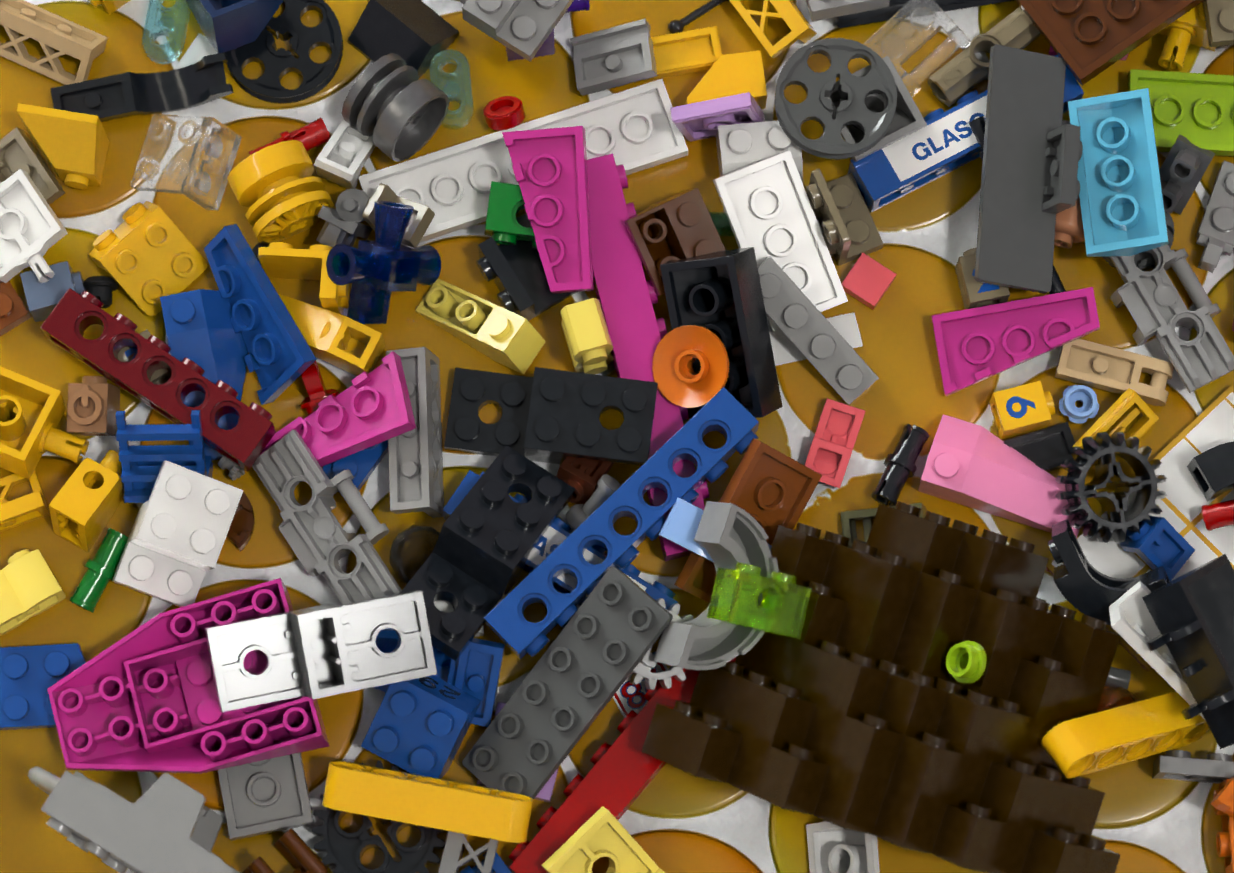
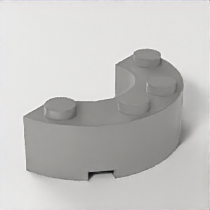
(707, 643)

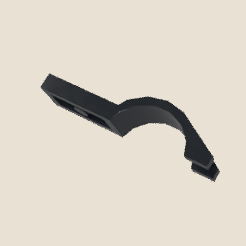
(146, 92)

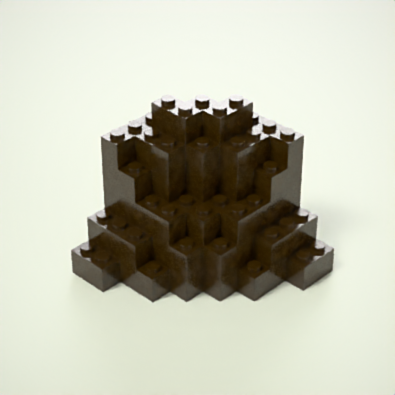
(873, 724)

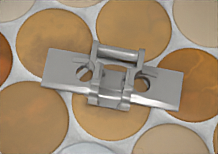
(1159, 309)
(314, 529)

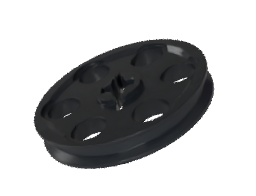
(280, 62)

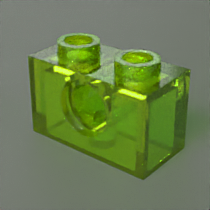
(737, 595)

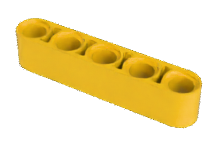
(1122, 735)
(427, 801)

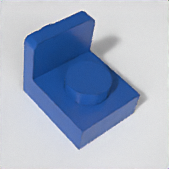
(1159, 546)

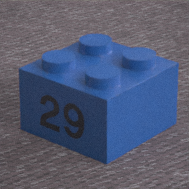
(421, 725)

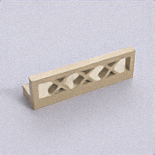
(51, 33)

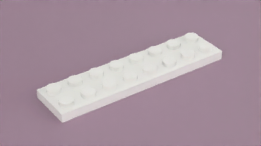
(458, 179)

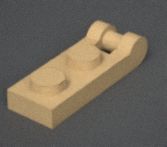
(1114, 370)

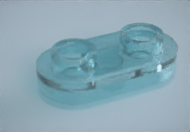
(168, 22)
(455, 85)

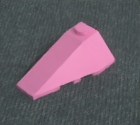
(987, 475)

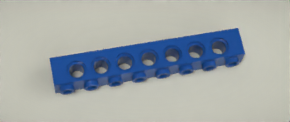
(720, 414)

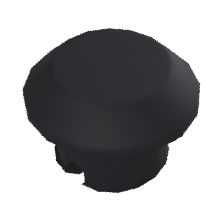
(101, 288)

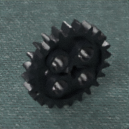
(347, 848)

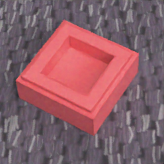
(868, 281)

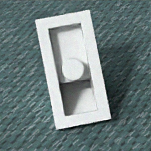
(344, 156)

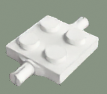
(26, 228)

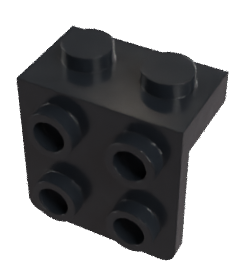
(518, 276)

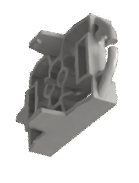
(157, 834)

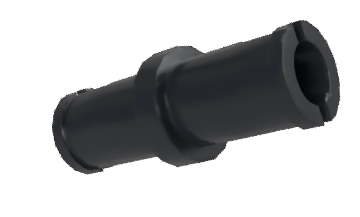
(900, 465)

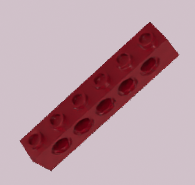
(77, 312)

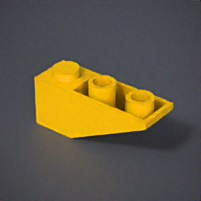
(336, 337)

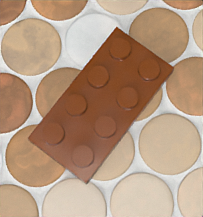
(770, 490)

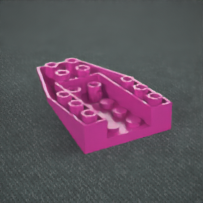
(156, 702)

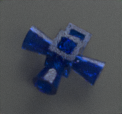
(382, 265)

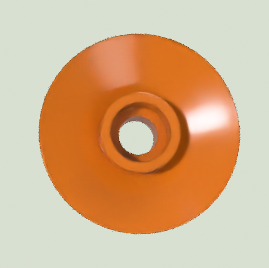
(674, 366)

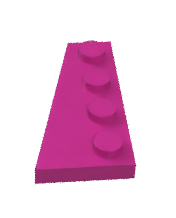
(556, 199)
(1000, 336)
(359, 417)

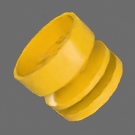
(279, 191)

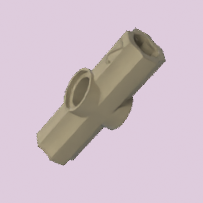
(967, 71)

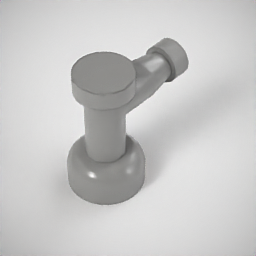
(580, 512)

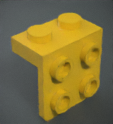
(148, 256)
(284, 261)

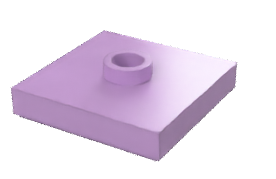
(702, 118)

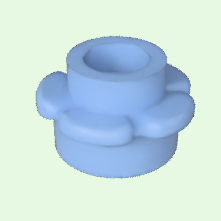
(1079, 393)

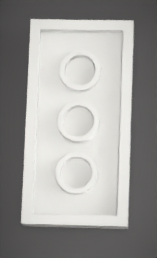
(776, 218)

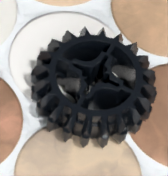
(1107, 472)

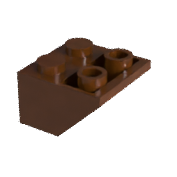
(673, 231)

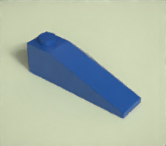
(202, 331)

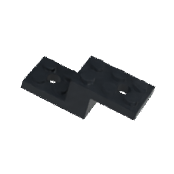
(551, 415)
(486, 547)

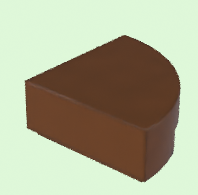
(242, 524)

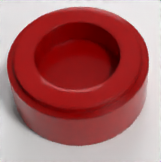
(504, 113)

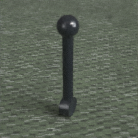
(677, 26)

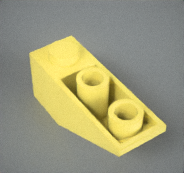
(482, 325)

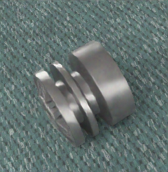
(395, 107)

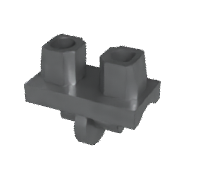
(1182, 173)
(344, 222)

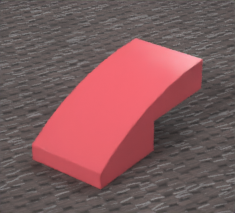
(834, 441)

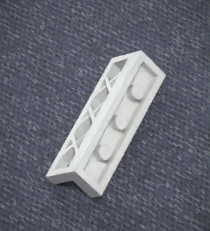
(1136, 626)

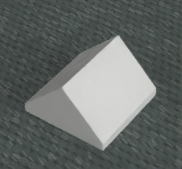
(841, 850)

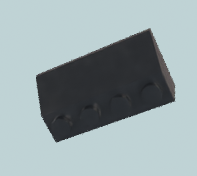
(727, 298)

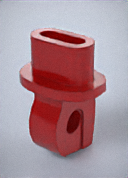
(315, 388)

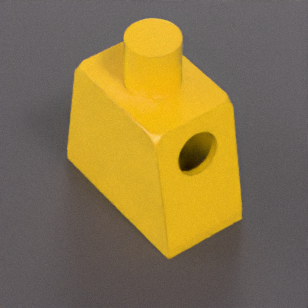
(88, 501)

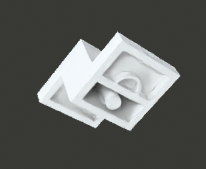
(177, 535)

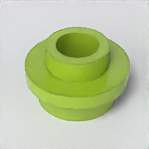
(966, 661)

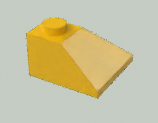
(69, 142)

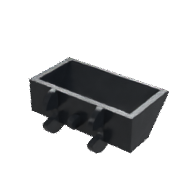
(1198, 628)

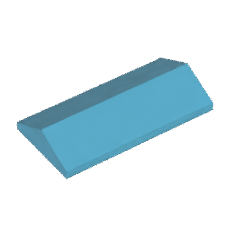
(1119, 174)

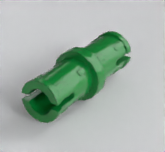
(100, 570)

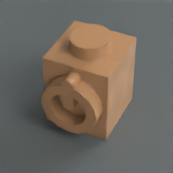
(92, 407)

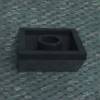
(402, 29)

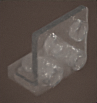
(187, 158)

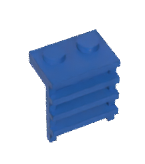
(143, 462)

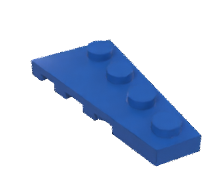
(269, 332)

